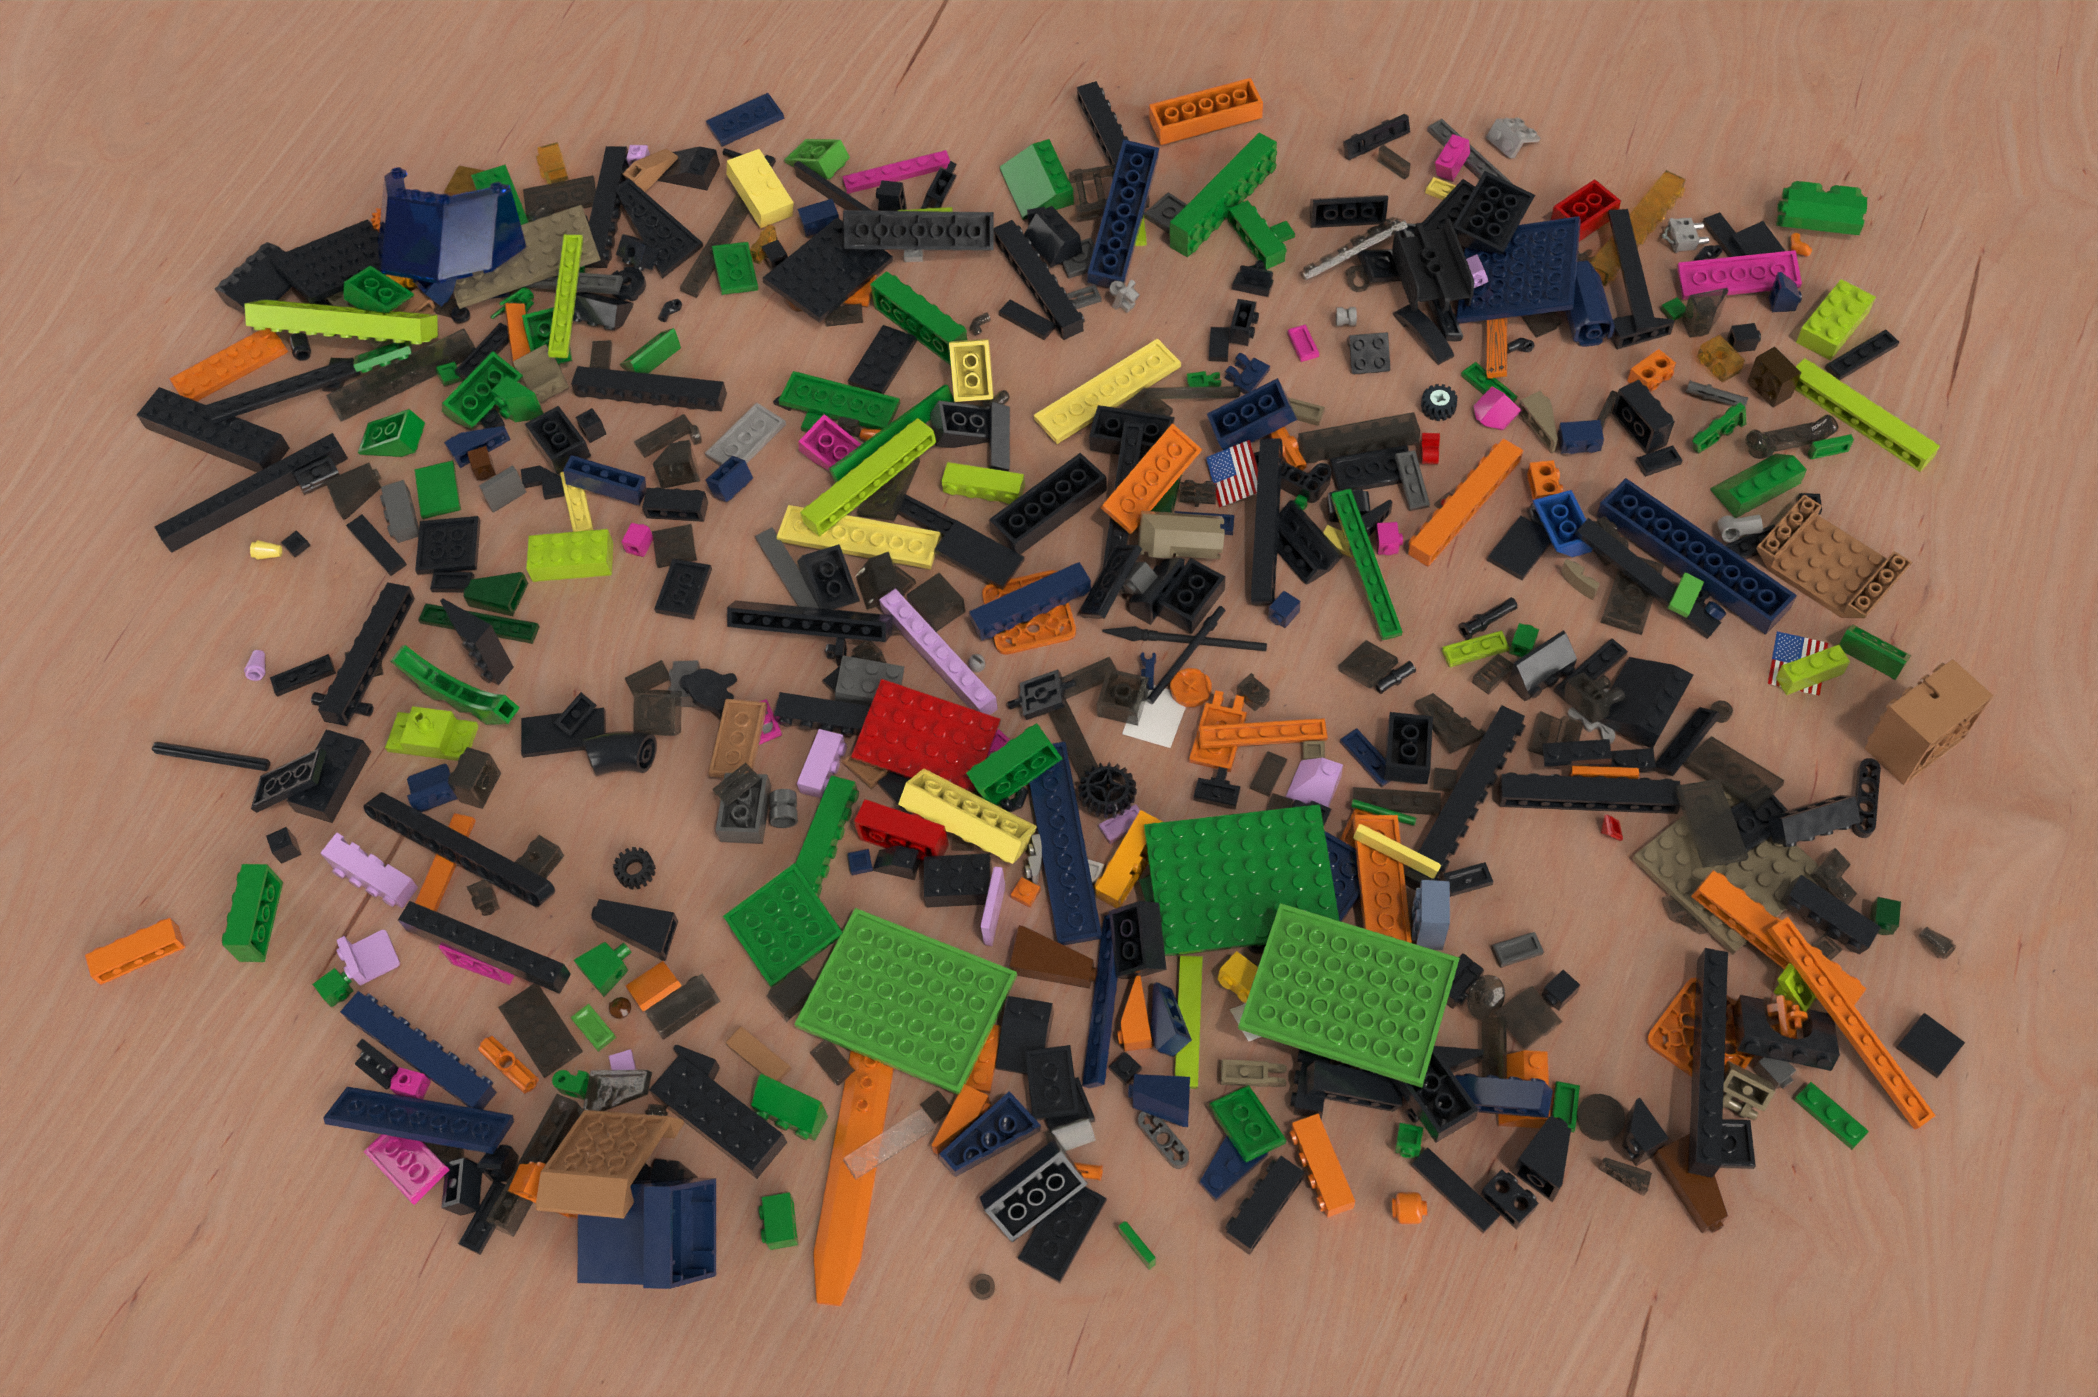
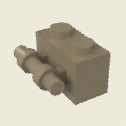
(1747, 1087)

